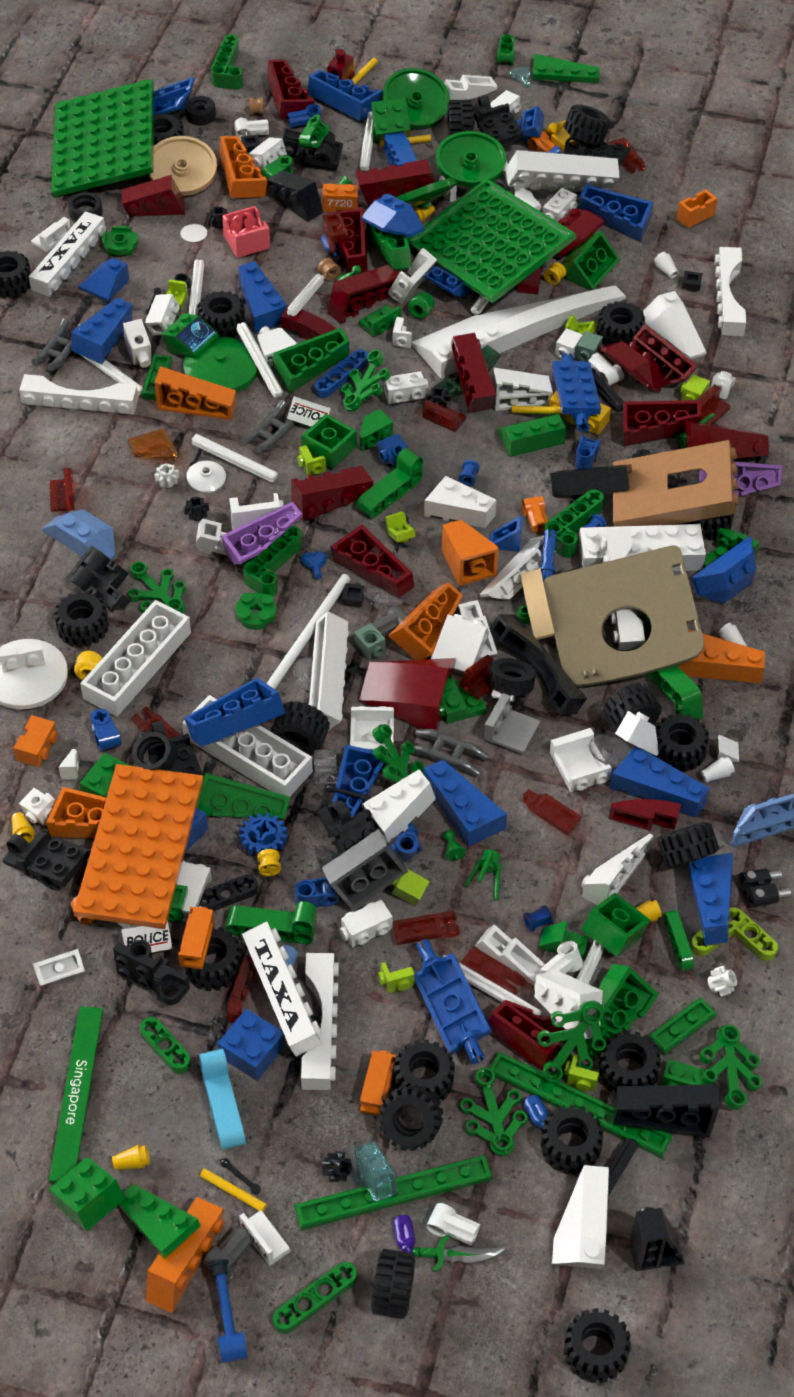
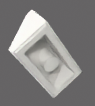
(58, 967)

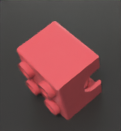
(245, 232)

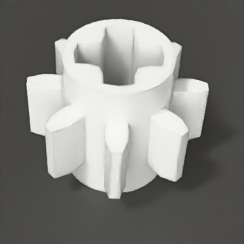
(166, 475)
(722, 981)

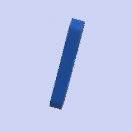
(358, 356)

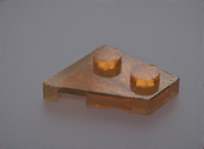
(153, 445)

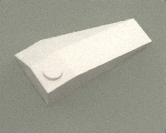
(582, 1231)

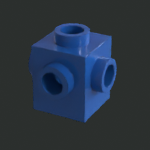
(390, 448)

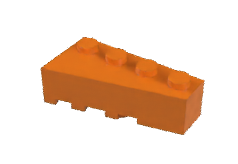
(193, 395)
(423, 626)
(171, 1276)

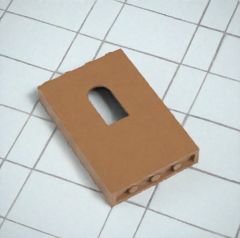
(651, 501)

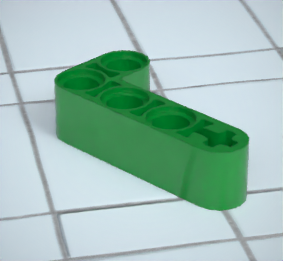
(223, 70)
(393, 486)
(572, 519)
(261, 569)
(680, 690)
(292, 926)

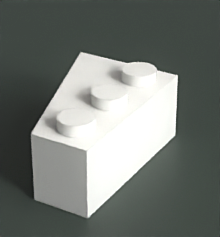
(520, 389)
(460, 502)
(400, 804)

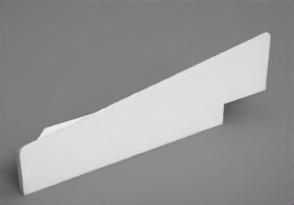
(509, 580)

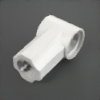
(245, 128)
(606, 371)
(566, 960)
(446, 1222)

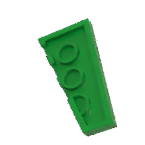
(562, 70)
(237, 799)
(158, 1220)

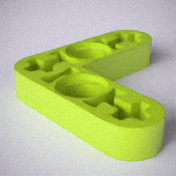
(737, 929)

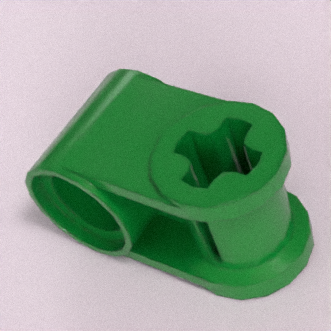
(506, 49)
(314, 132)
(282, 163)

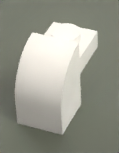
(209, 537)

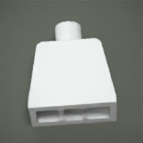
(272, 341)
(140, 349)

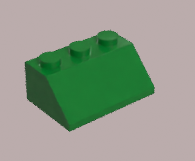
(590, 261)
(533, 434)

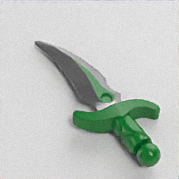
(456, 1253)

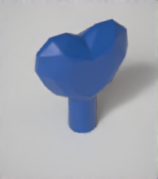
(315, 562)

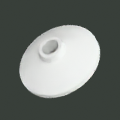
(206, 476)

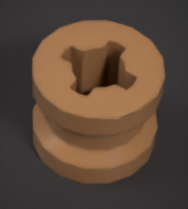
(256, 106)
(329, 269)

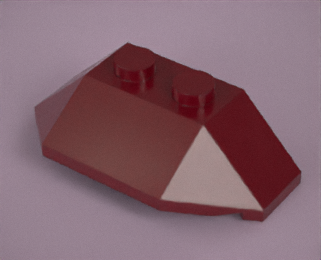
(583, 224)
(634, 362)
(672, 364)

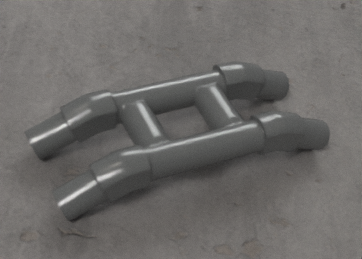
(48, 350)
(270, 438)
(455, 759)

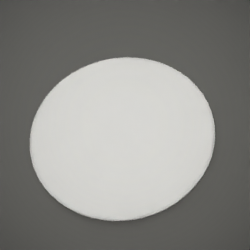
(193, 233)

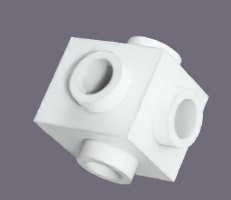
(37, 806)

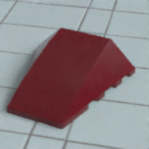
(409, 687)

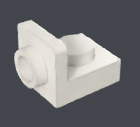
(401, 336)

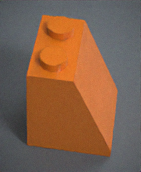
(468, 553)

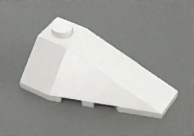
(672, 322)
(615, 872)

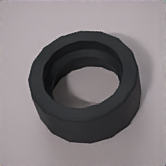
(84, 199)
(148, 740)

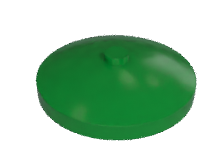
(424, 95)
(470, 158)
(425, 195)
(224, 364)

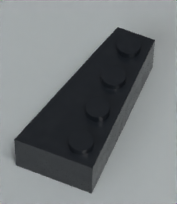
(668, 1108)

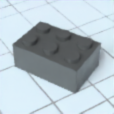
(365, 869)

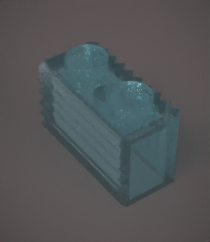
(375, 1171)

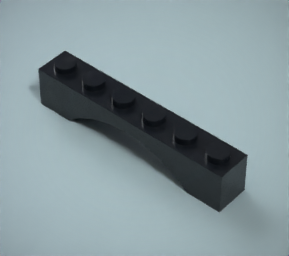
(560, 689)

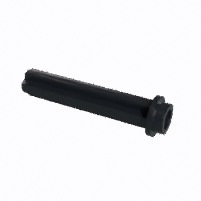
(607, 392)
(620, 1162)

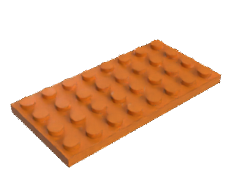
(139, 846)

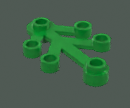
(353, 400)
(139, 572)
(395, 763)
(573, 1037)
(732, 1065)
(493, 1115)

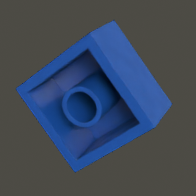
(252, 1044)

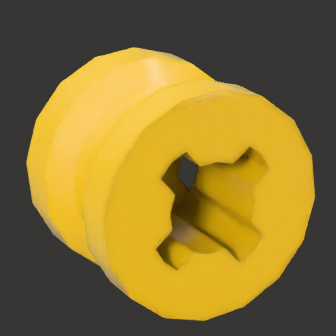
(554, 273)
(269, 862)

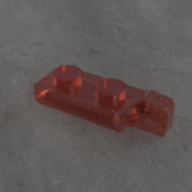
(552, 811)

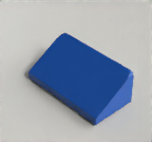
(532, 122)

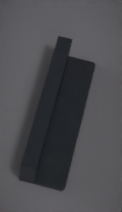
(586, 479)

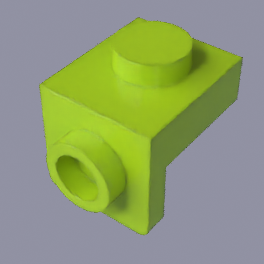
(178, 290)
(573, 325)
(311, 465)
(398, 527)
(396, 980)
(579, 1077)

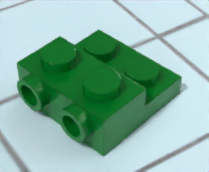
(459, 704)

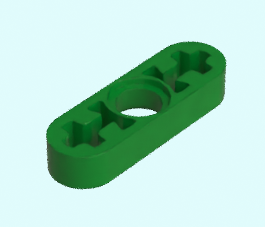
(678, 940)
(165, 1035)

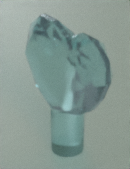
(521, 74)

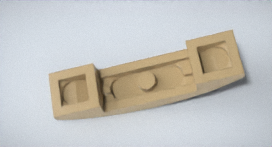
(537, 604)

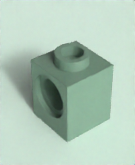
(588, 346)
(369, 642)

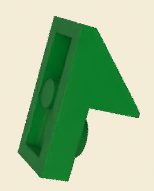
(558, 934)

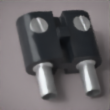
(759, 887)

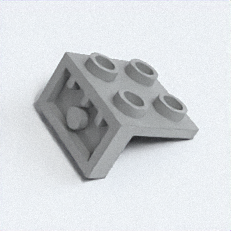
(509, 727)

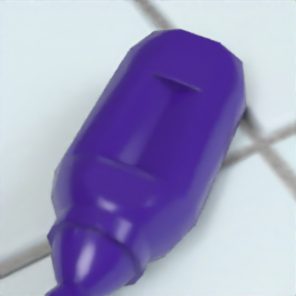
(404, 1233)

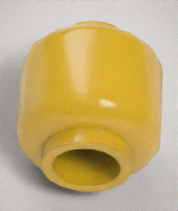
(85, 663)

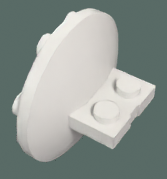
(30, 673)

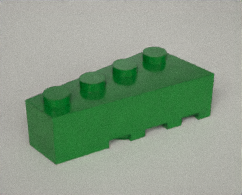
(391, 246)
(310, 358)

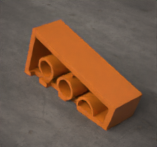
(241, 174)
(726, 661)
(75, 814)

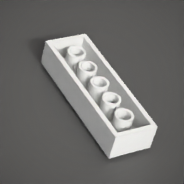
(560, 171)
(648, 538)
(135, 658)
(260, 757)

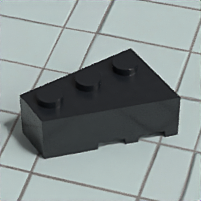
(296, 194)
(654, 1241)

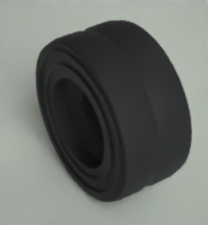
(200, 110)

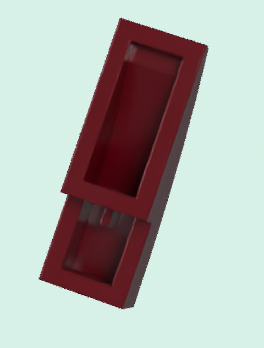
(306, 324)
(645, 813)

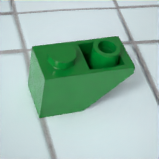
(375, 428)

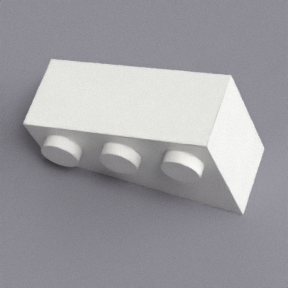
(565, 994)

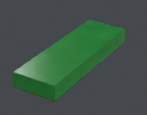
(149, 387)
(682, 1026)

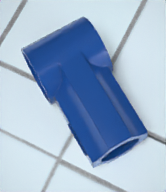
(302, 117)

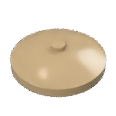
(187, 160)

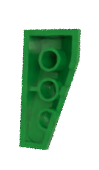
(623, 1001)

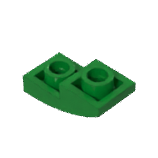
(730, 538)

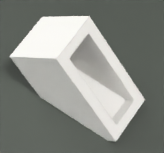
(639, 732)

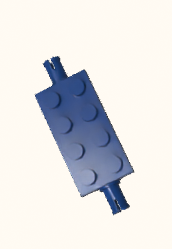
(576, 390)
(451, 1002)

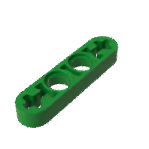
(318, 1301)

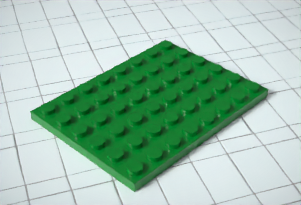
(103, 138)
(491, 240)

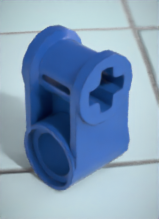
(587, 452)
(104, 730)
(316, 892)

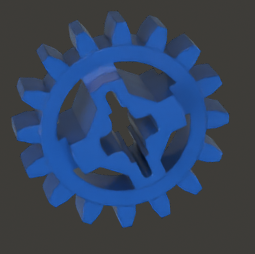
(262, 834)

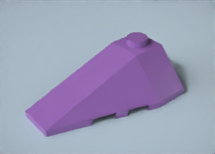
(754, 477)
(259, 534)

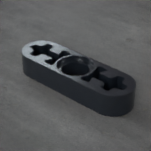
(231, 885)

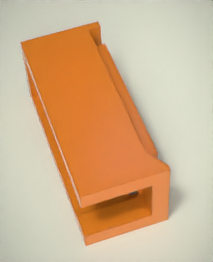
(196, 938)
(377, 1082)

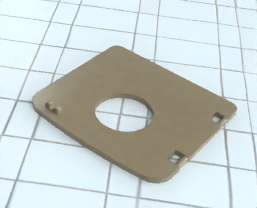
(643, 581)

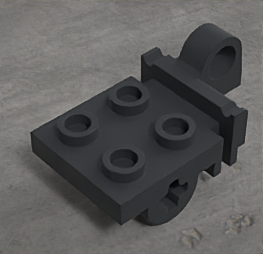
(496, 121)
(599, 150)
(326, 155)
(100, 576)
(185, 760)
(345, 829)
(47, 858)
(138, 965)

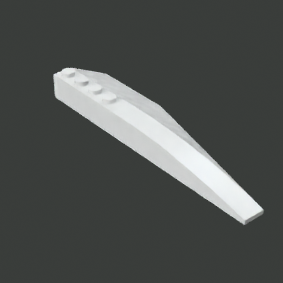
(512, 326)

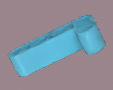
(222, 1099)

